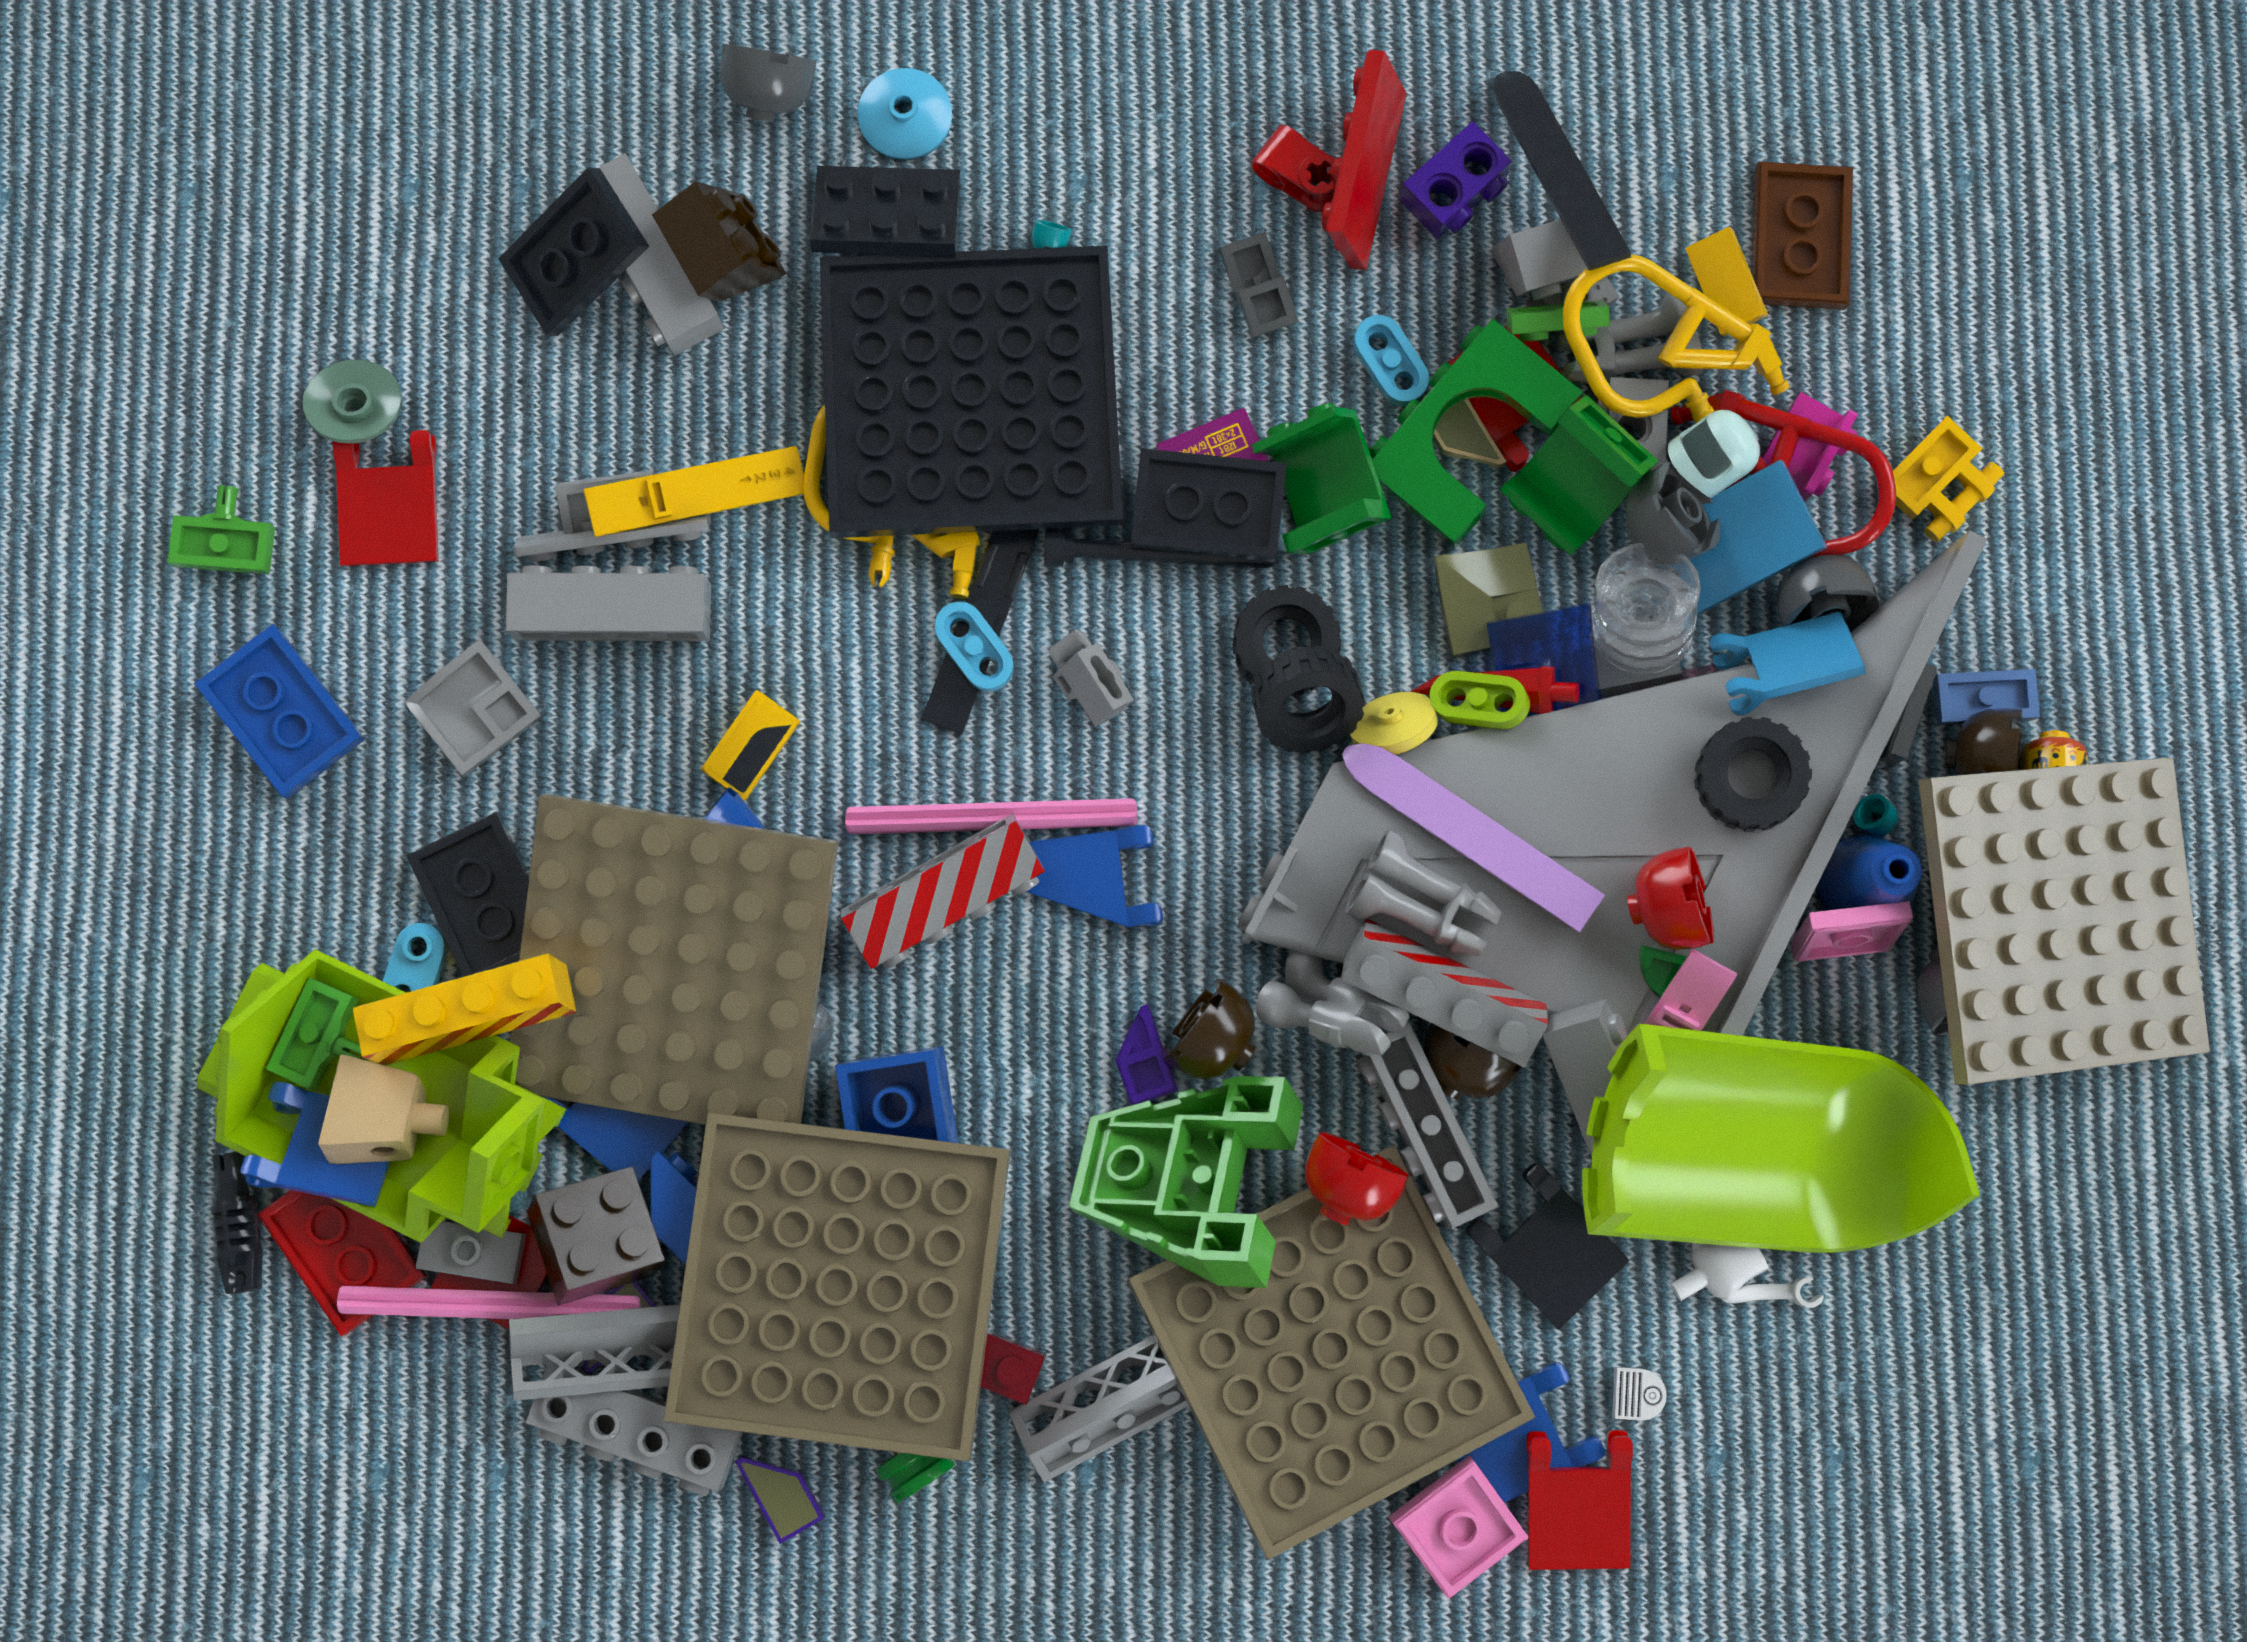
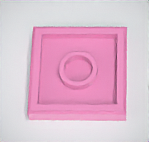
(1850, 931)
(1458, 1527)

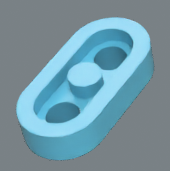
(1393, 361)
(975, 647)
(413, 970)

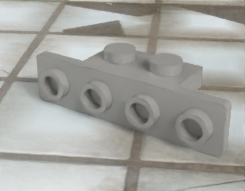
(578, 529)

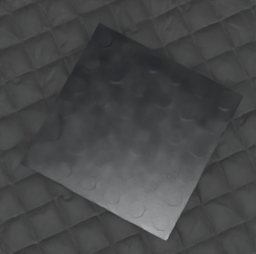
(970, 392)

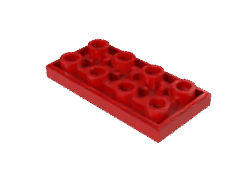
(1366, 159)

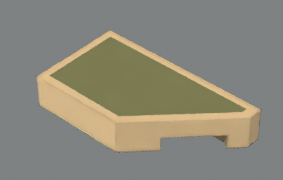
(1464, 436)

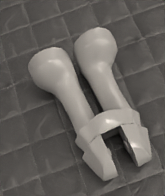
(1652, 324)
(1376, 896)

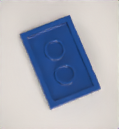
(279, 711)

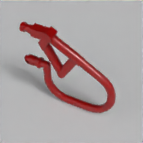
(1794, 427)

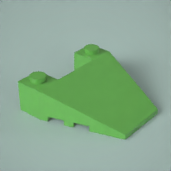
(1176, 1171)

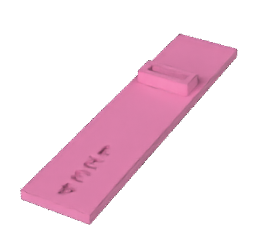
(1692, 993)

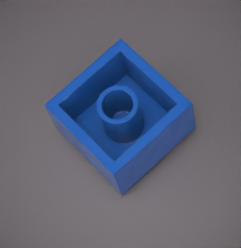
(899, 1095)

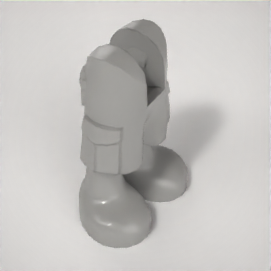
(1340, 1011)

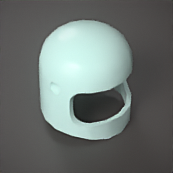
(1721, 449)

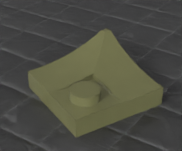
(1482, 589)

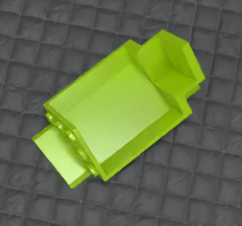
(458, 1176)

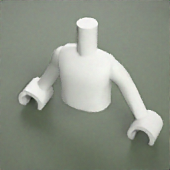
(1728, 1268)

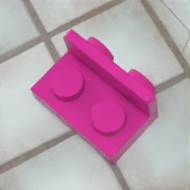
(1812, 457)

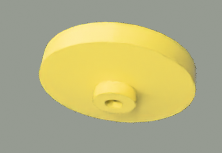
(1396, 722)

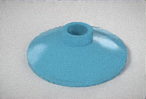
(907, 134)

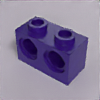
(1447, 175)

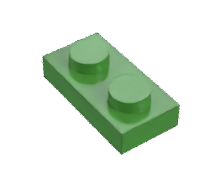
(1535, 321)

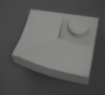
(472, 708)

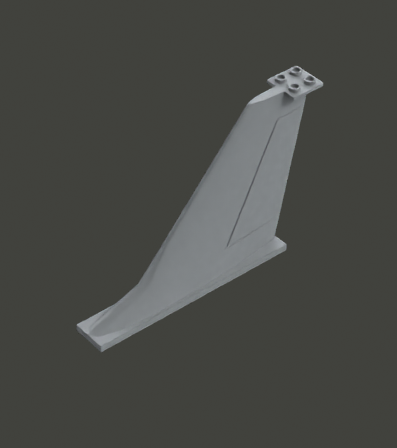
(1606, 794)

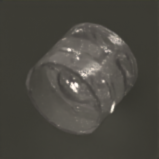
(1645, 609)

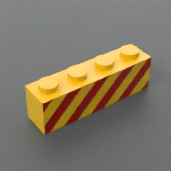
(464, 1010)

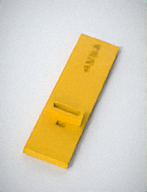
(694, 491)

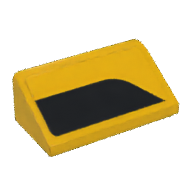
(750, 745)

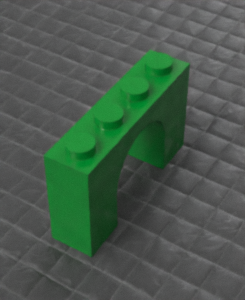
(1491, 367)

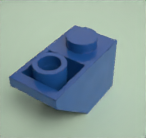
(673, 1201)

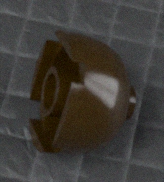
(1986, 743)
(1213, 1034)
(1466, 1067)

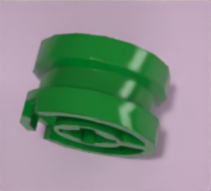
(911, 1473)

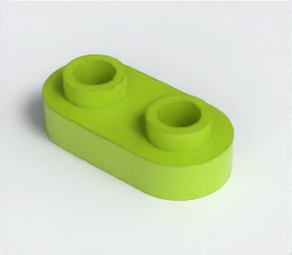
(1483, 697)

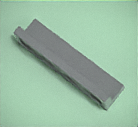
(604, 1336)
(1114, 1417)

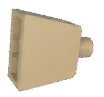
(377, 1114)

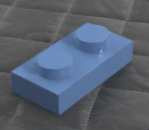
(1968, 693)

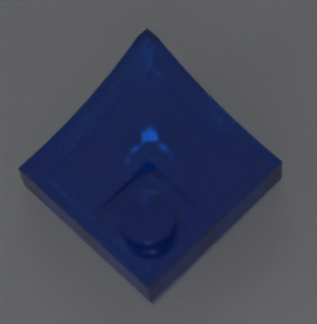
(1550, 639)

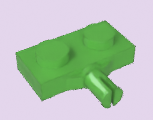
(221, 539)
(314, 1035)

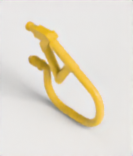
(1752, 346)
(961, 545)

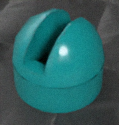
(1050, 234)
(1879, 806)

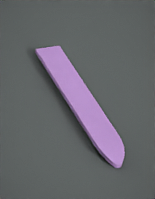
(1473, 834)

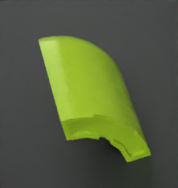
(1768, 1145)

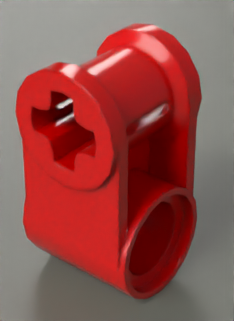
(1292, 165)

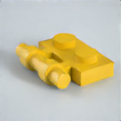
(1932, 466)

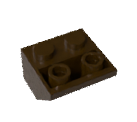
(718, 241)

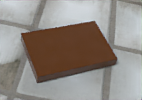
(1802, 234)

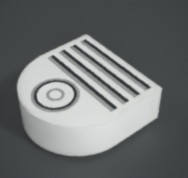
(1637, 1394)

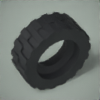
(1276, 605)
(1297, 671)
(1761, 736)

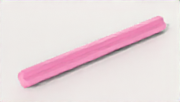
(982, 815)
(470, 1303)

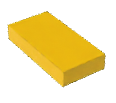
(1726, 275)

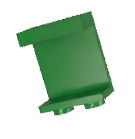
(1579, 476)
(1326, 478)

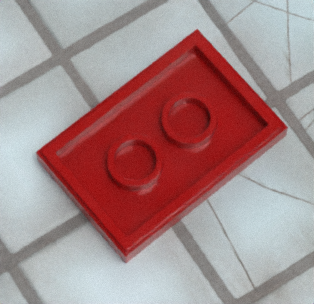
(336, 1249)

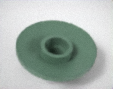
(351, 386)

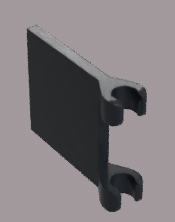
(1552, 1252)

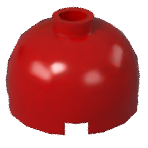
(1672, 901)
(1351, 1180)

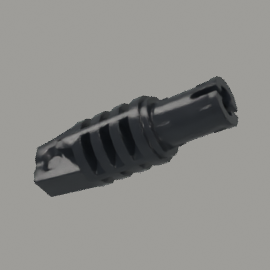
(236, 1227)

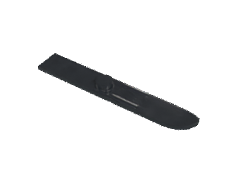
(1559, 170)
(992, 596)

